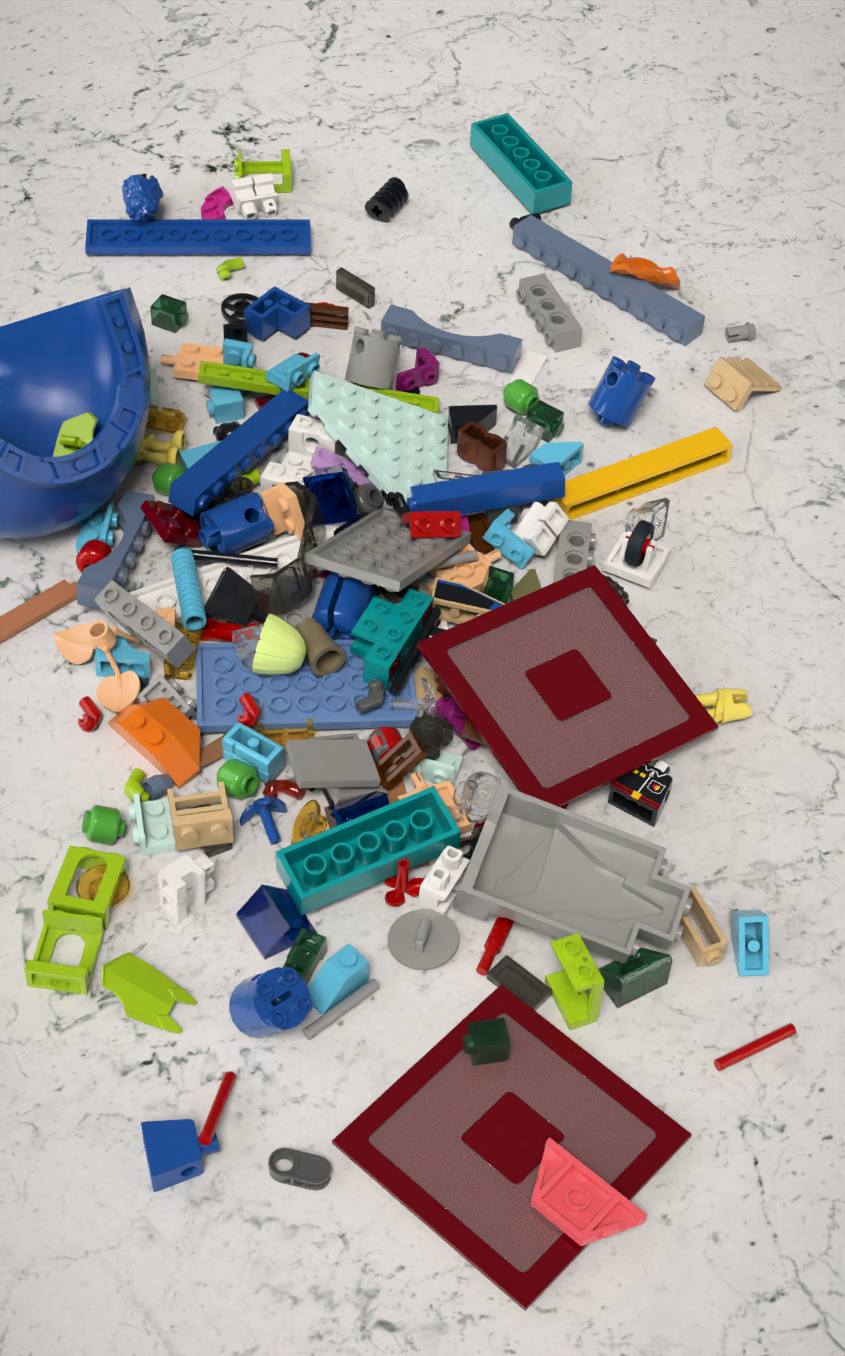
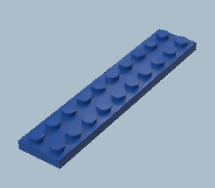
(198, 236)

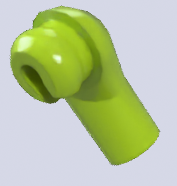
(229, 265)
(134, 785)

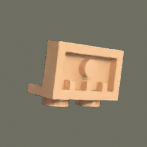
(283, 509)

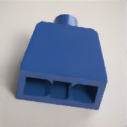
(174, 1151)

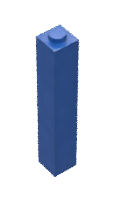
(490, 490)

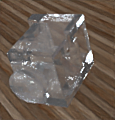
(245, 644)

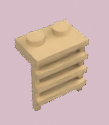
(736, 379)
(204, 824)

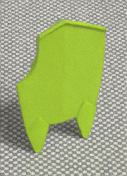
(75, 434)
(144, 991)

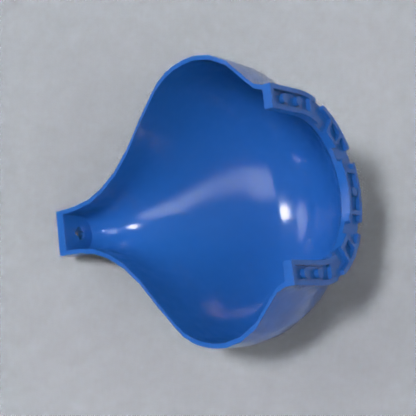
(55, 369)

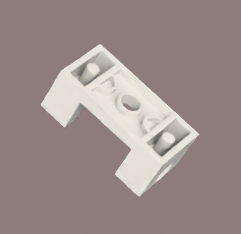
(303, 438)

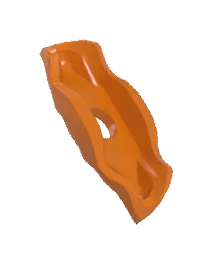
(645, 270)

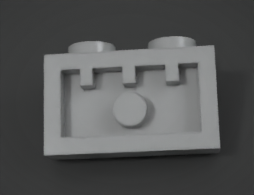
(171, 690)

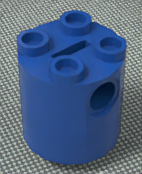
(620, 392)
(235, 525)
(270, 1002)

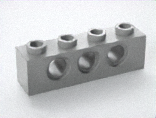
(549, 313)
(573, 549)
(144, 624)

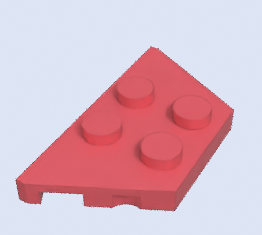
(580, 1199)

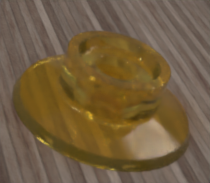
(308, 822)
(91, 879)

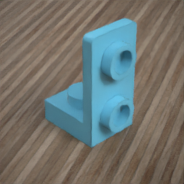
(507, 542)

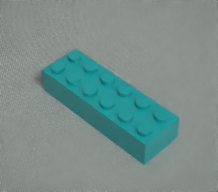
(520, 163)
(366, 850)

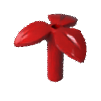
(402, 885)

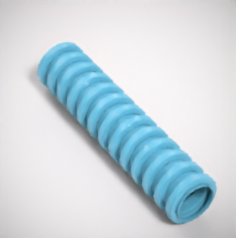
(188, 589)

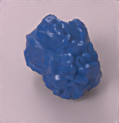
(141, 197)

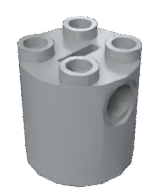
(373, 358)

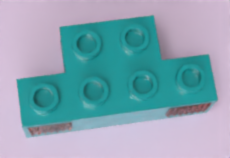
(387, 634)

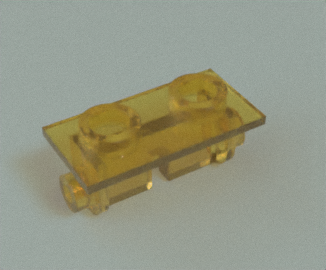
(168, 420)

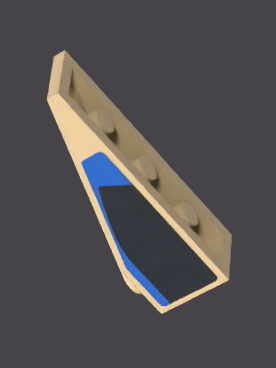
(460, 601)

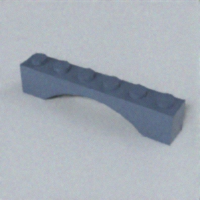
(491, 351)
(115, 566)

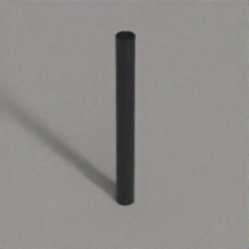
(231, 558)
(414, 652)

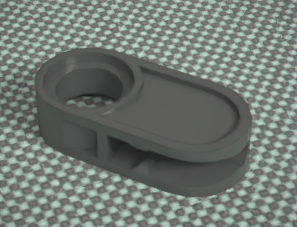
(307, 1172)

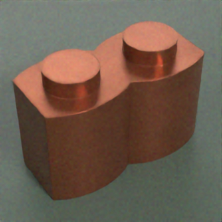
(481, 447)

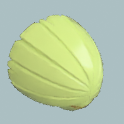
(279, 649)

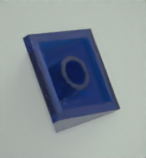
(272, 920)

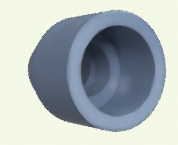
(157, 785)

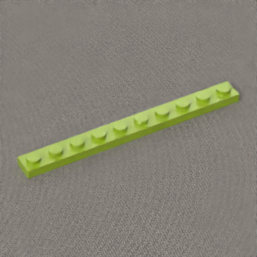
(254, 380)

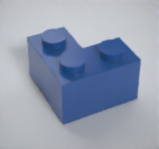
(277, 311)

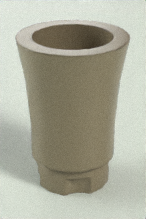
(321, 650)

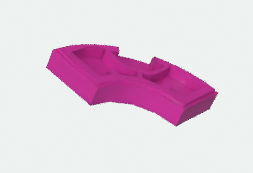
(216, 204)

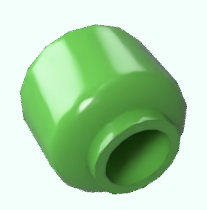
(520, 396)
(165, 475)
(239, 778)
(103, 824)

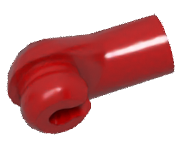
(252, 710)
(92, 714)

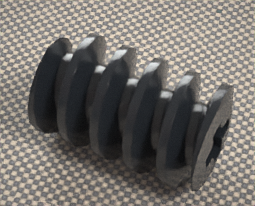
(387, 200)

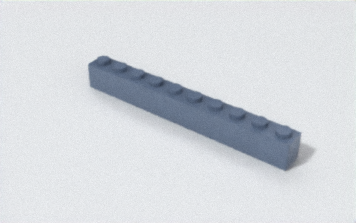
(594, 273)

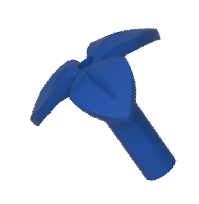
(263, 807)

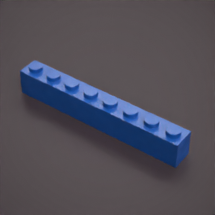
(236, 453)

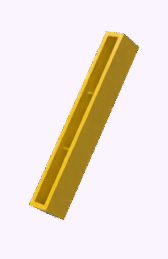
(644, 473)

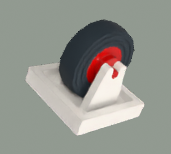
(637, 555)

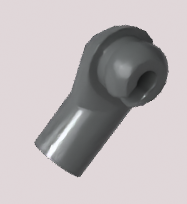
(374, 698)

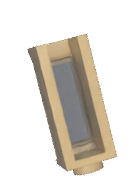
(703, 933)

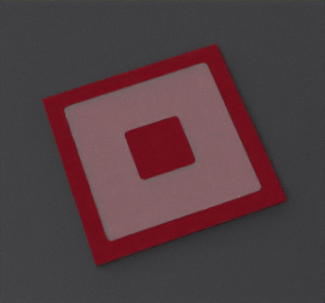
(567, 688)
(470, 1139)

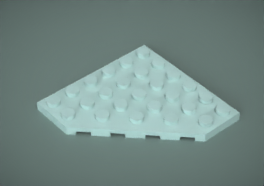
(382, 434)

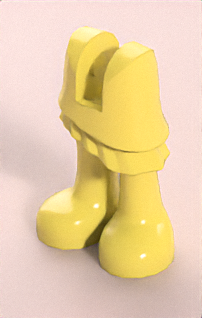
(160, 451)
(727, 704)

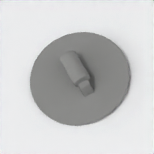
(423, 939)

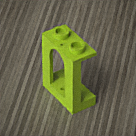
(265, 167)
(86, 858)
(62, 977)
(570, 983)

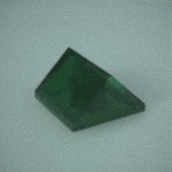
(636, 977)

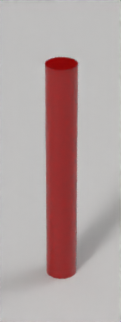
(754, 1047)
(217, 1108)

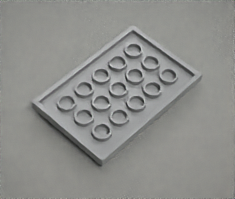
(382, 551)

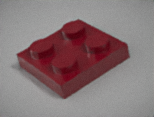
(172, 523)

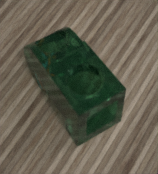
(306, 955)

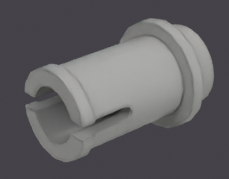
(741, 332)

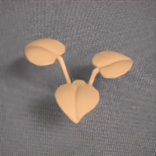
(78, 647)

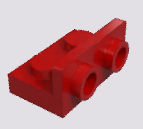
(433, 524)

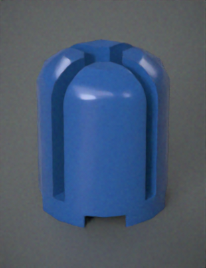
(342, 605)

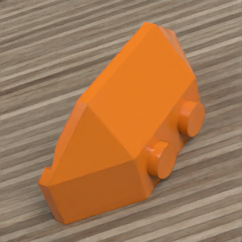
(162, 737)

